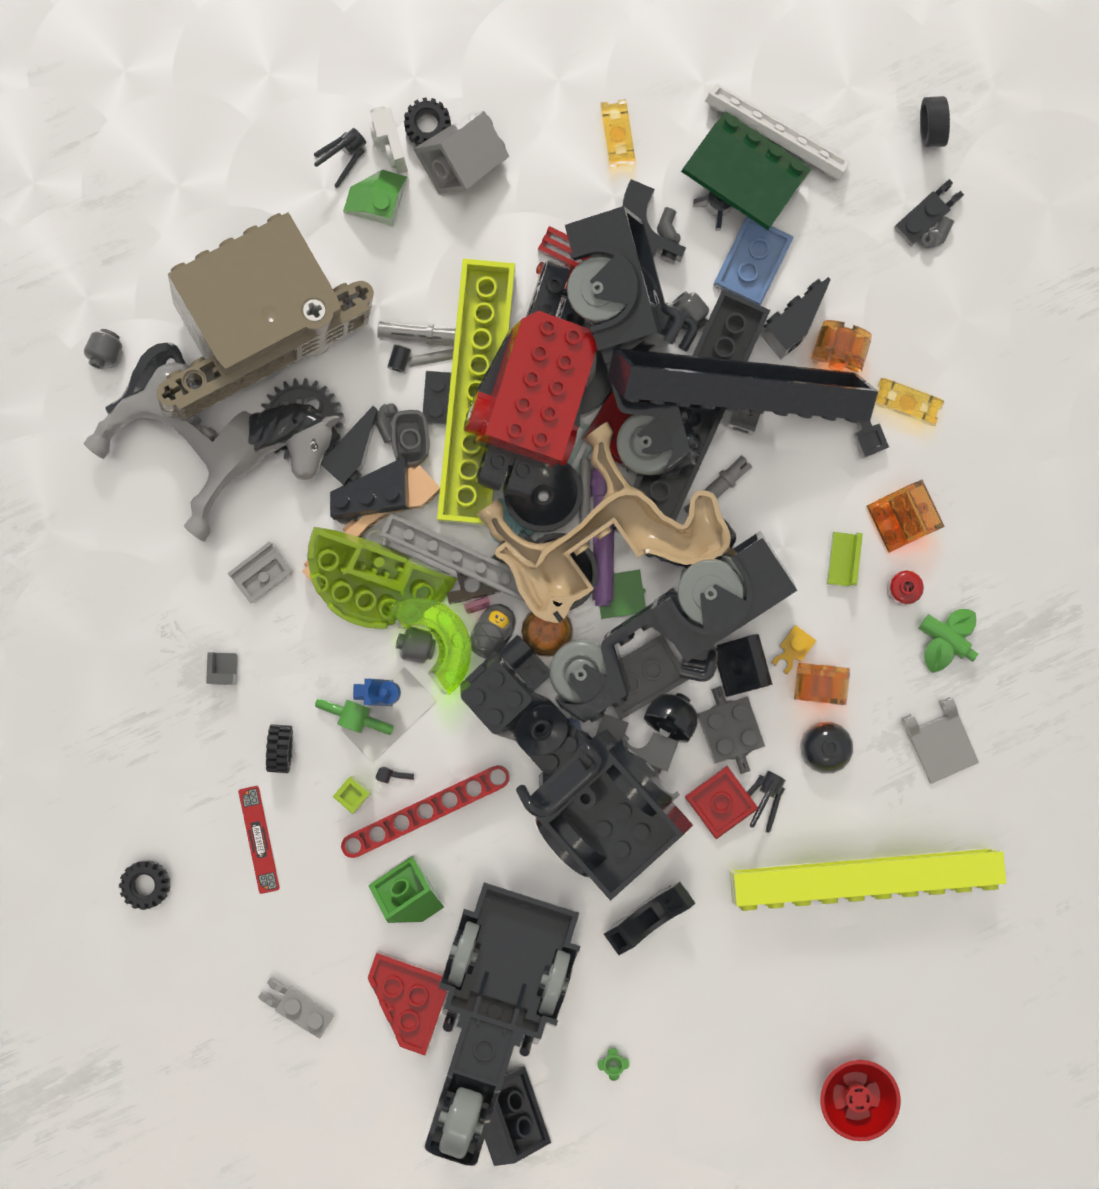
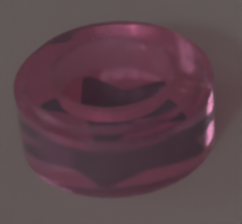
(477, 605)

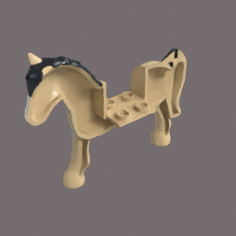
(550, 573)

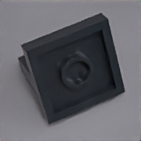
(743, 665)

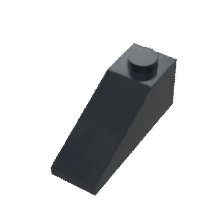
(349, 455)

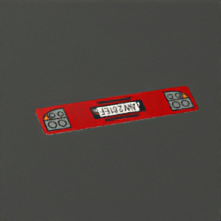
(258, 839)

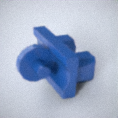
(377, 692)

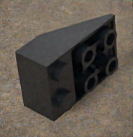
(789, 329)

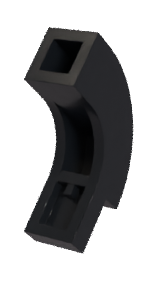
(637, 200)
(597, 390)
(648, 917)

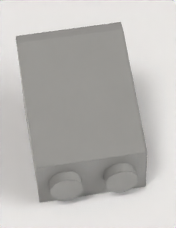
(462, 153)

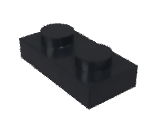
(436, 397)

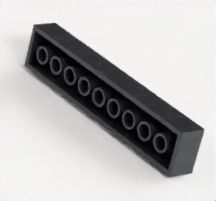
(727, 335)

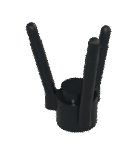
(351, 143)
(771, 785)

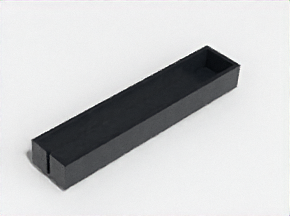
(741, 385)

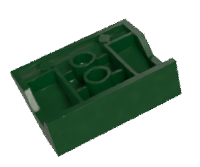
(746, 170)

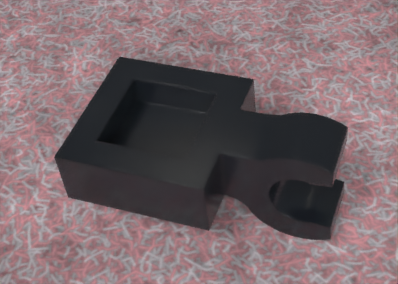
(870, 438)

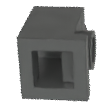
(743, 423)

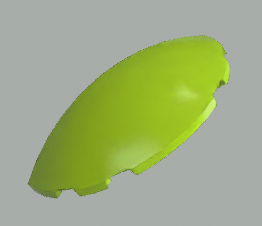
(365, 576)

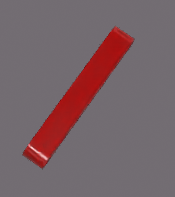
(415, 819)

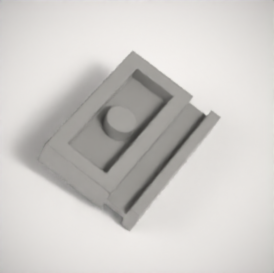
(260, 572)

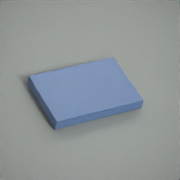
(753, 261)

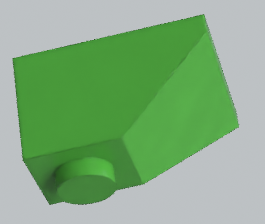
(406, 894)

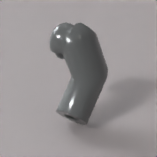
(665, 227)
(937, 235)
(383, 420)

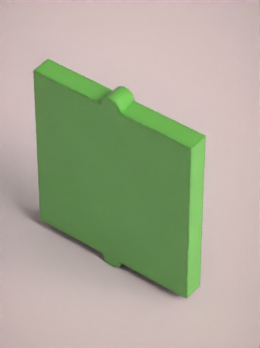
(627, 595)

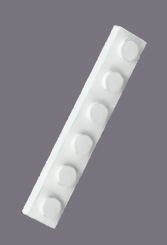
(778, 131)

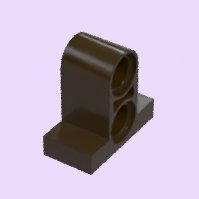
(463, 595)

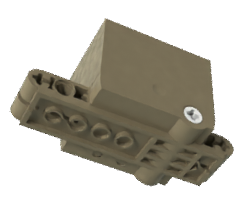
(254, 313)

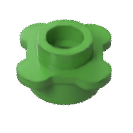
(613, 1072)

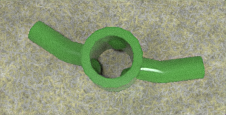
(354, 716)

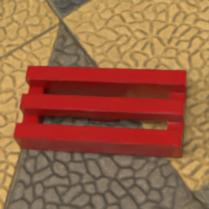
(560, 235)

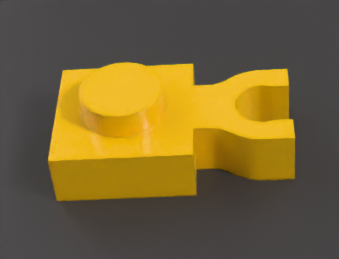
(795, 646)

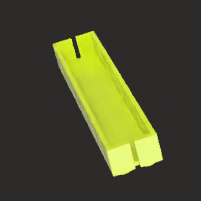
(867, 877)

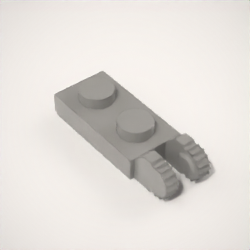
(298, 1008)

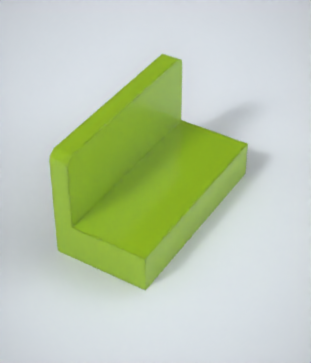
(844, 559)

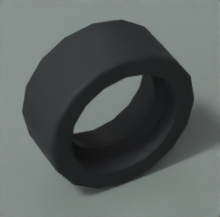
(934, 121)

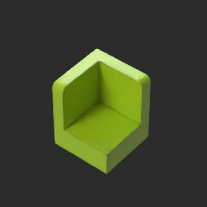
(352, 794)

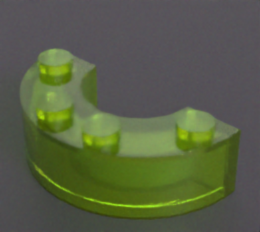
(449, 632)

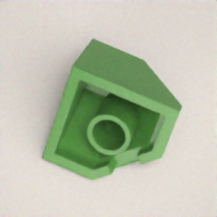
(376, 197)

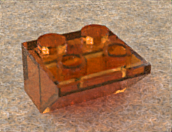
(905, 516)

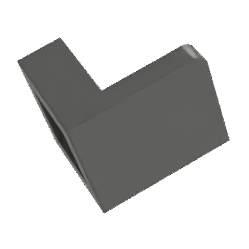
(222, 668)

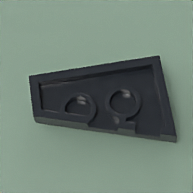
(374, 493)

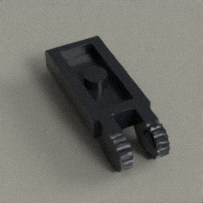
(927, 214)

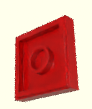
(721, 802)

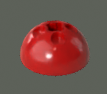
(871, 1110)

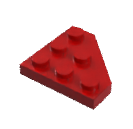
(408, 1000)

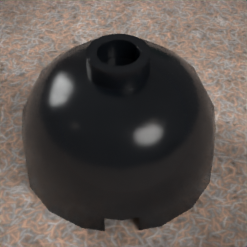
(672, 715)
(826, 747)

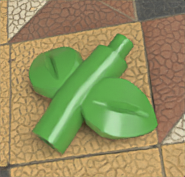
(948, 638)

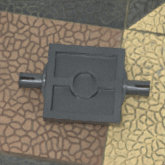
(731, 730)

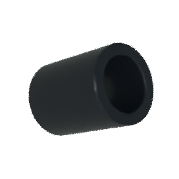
(399, 358)

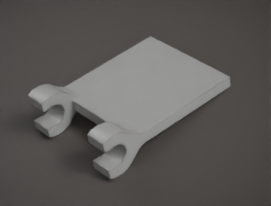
(941, 743)

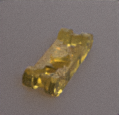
(617, 133)
(908, 401)

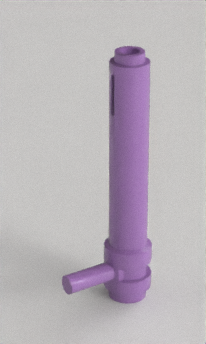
(603, 548)

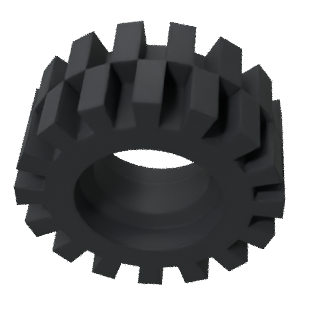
(420, 109)
(279, 748)
(128, 885)

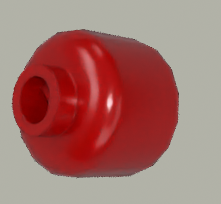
(897, 592)

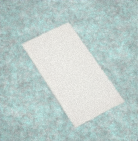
(402, 715)

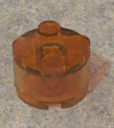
(842, 346)
(822, 683)

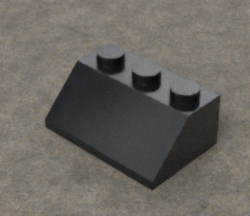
(516, 1121)

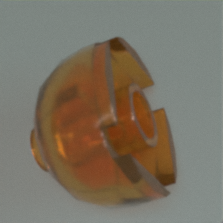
(546, 637)

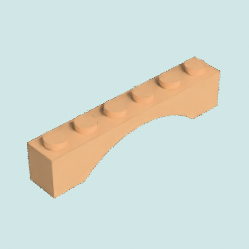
(421, 492)

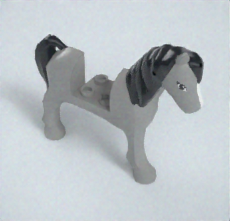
(237, 447)

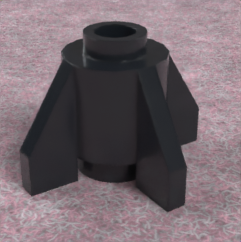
(714, 206)

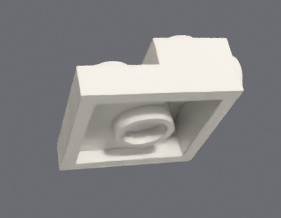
(385, 133)

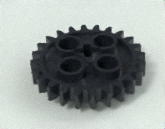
(306, 394)

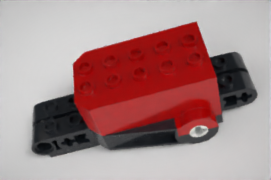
(533, 390)

